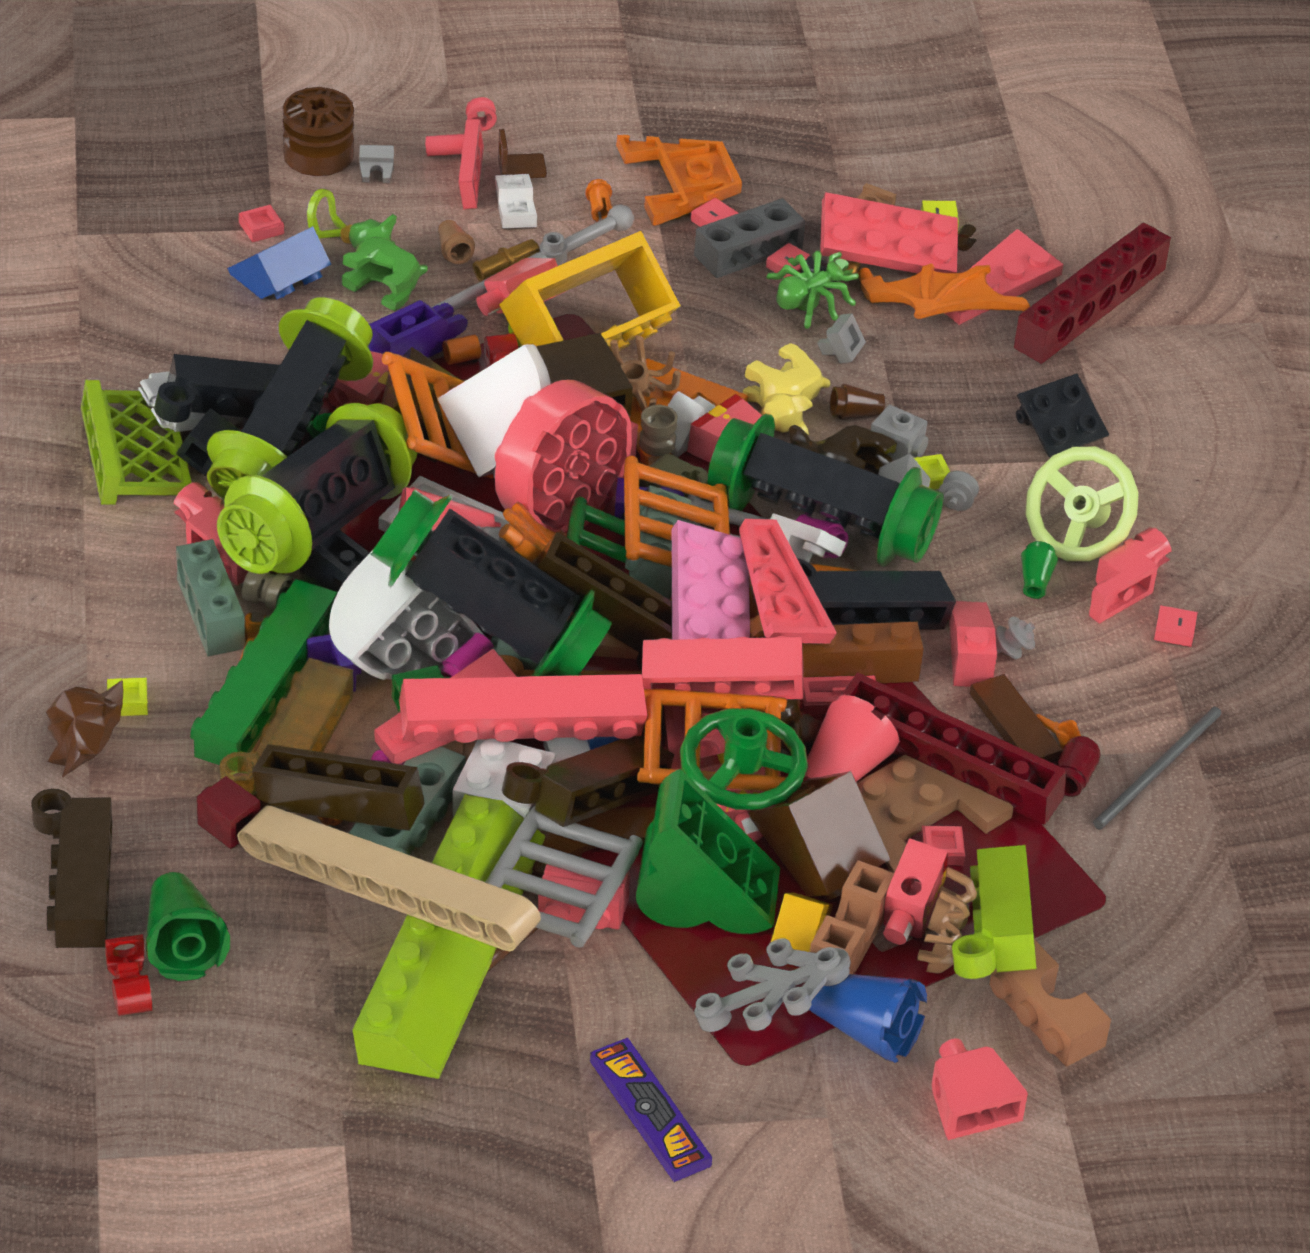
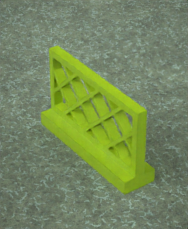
(107, 443)

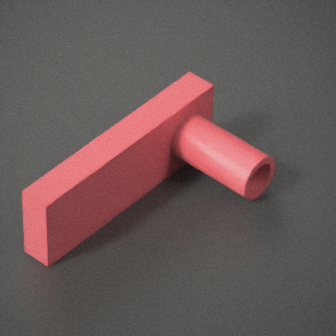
(471, 147)

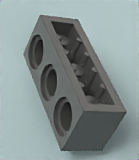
(748, 237)

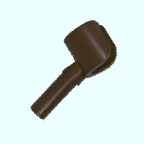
(964, 233)

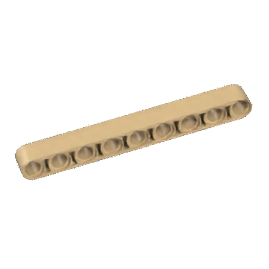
(390, 878)

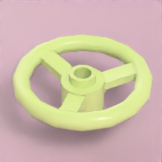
(1083, 504)

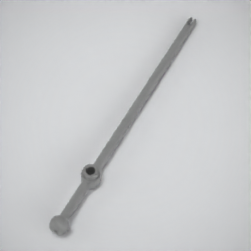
(555, 246)

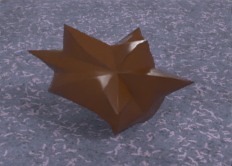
(83, 724)

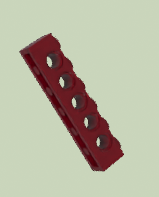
(1091, 293)
(966, 752)

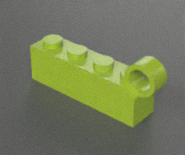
(1000, 916)

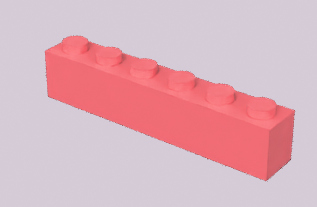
(522, 708)

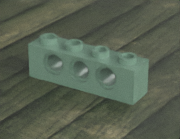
(438, 775)

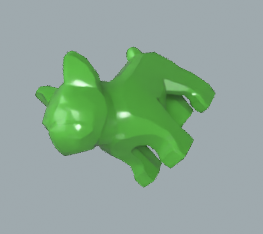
(381, 261)

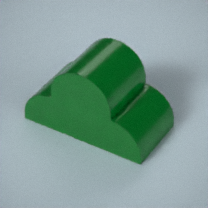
(703, 865)

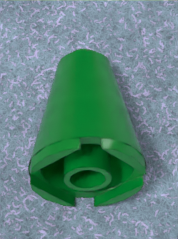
(183, 930)

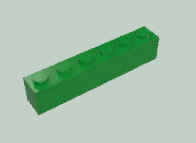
(263, 674)

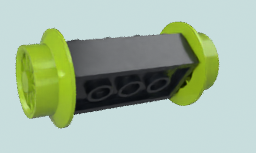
(324, 345)
(316, 490)

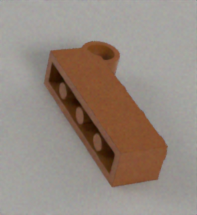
(879, 649)

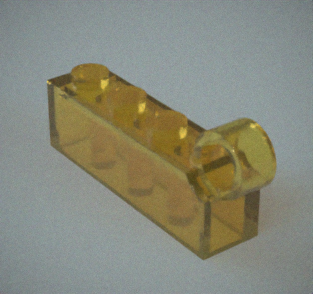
(301, 720)

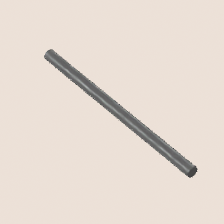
(1156, 768)

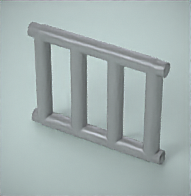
(593, 904)

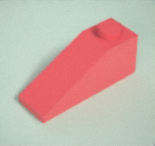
(972, 643)

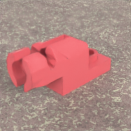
(200, 514)
(1128, 573)

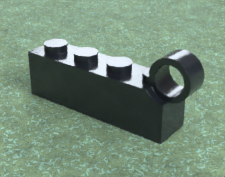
(212, 383)
(883, 596)

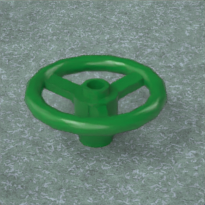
(744, 754)

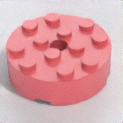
(562, 448)

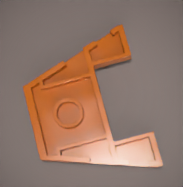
(694, 169)
(690, 386)

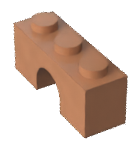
(858, 914)
(1065, 1026)

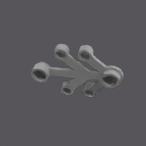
(817, 970)

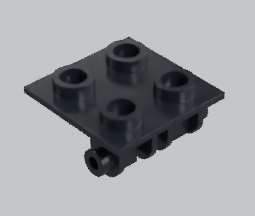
(1061, 415)

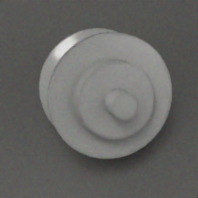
(959, 490)
(1017, 636)

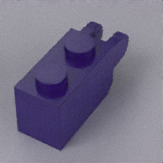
(418, 328)

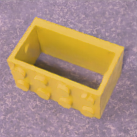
(637, 272)

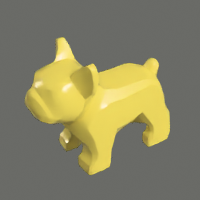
(788, 390)

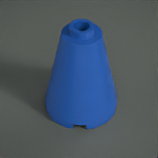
(875, 1012)

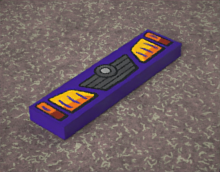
(651, 1109)

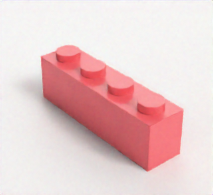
(726, 665)

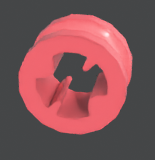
(482, 104)

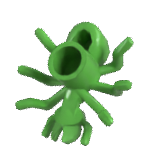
(805, 288)

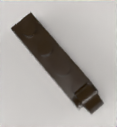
(630, 605)
(585, 782)
(338, 787)
(81, 865)

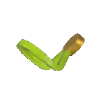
(343, 230)

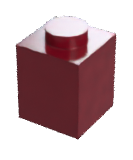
(225, 810)

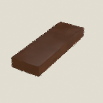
(1014, 717)

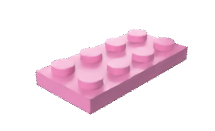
(708, 584)

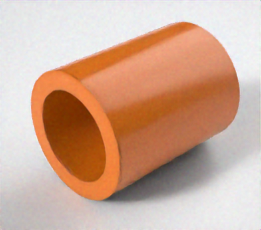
(461, 349)

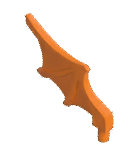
(940, 292)
(524, 532)

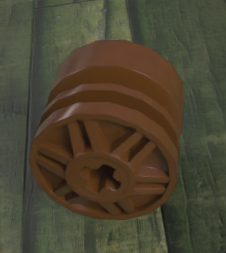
(318, 131)

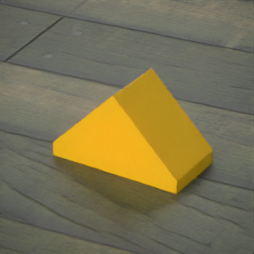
(800, 920)

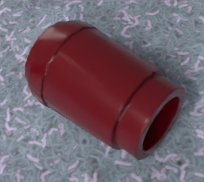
(1079, 759)

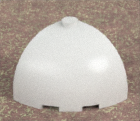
(490, 400)
(395, 626)

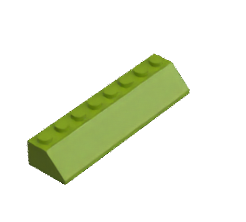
(430, 970)

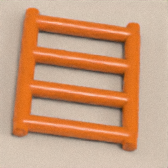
(442, 383)
(635, 497)
(693, 702)

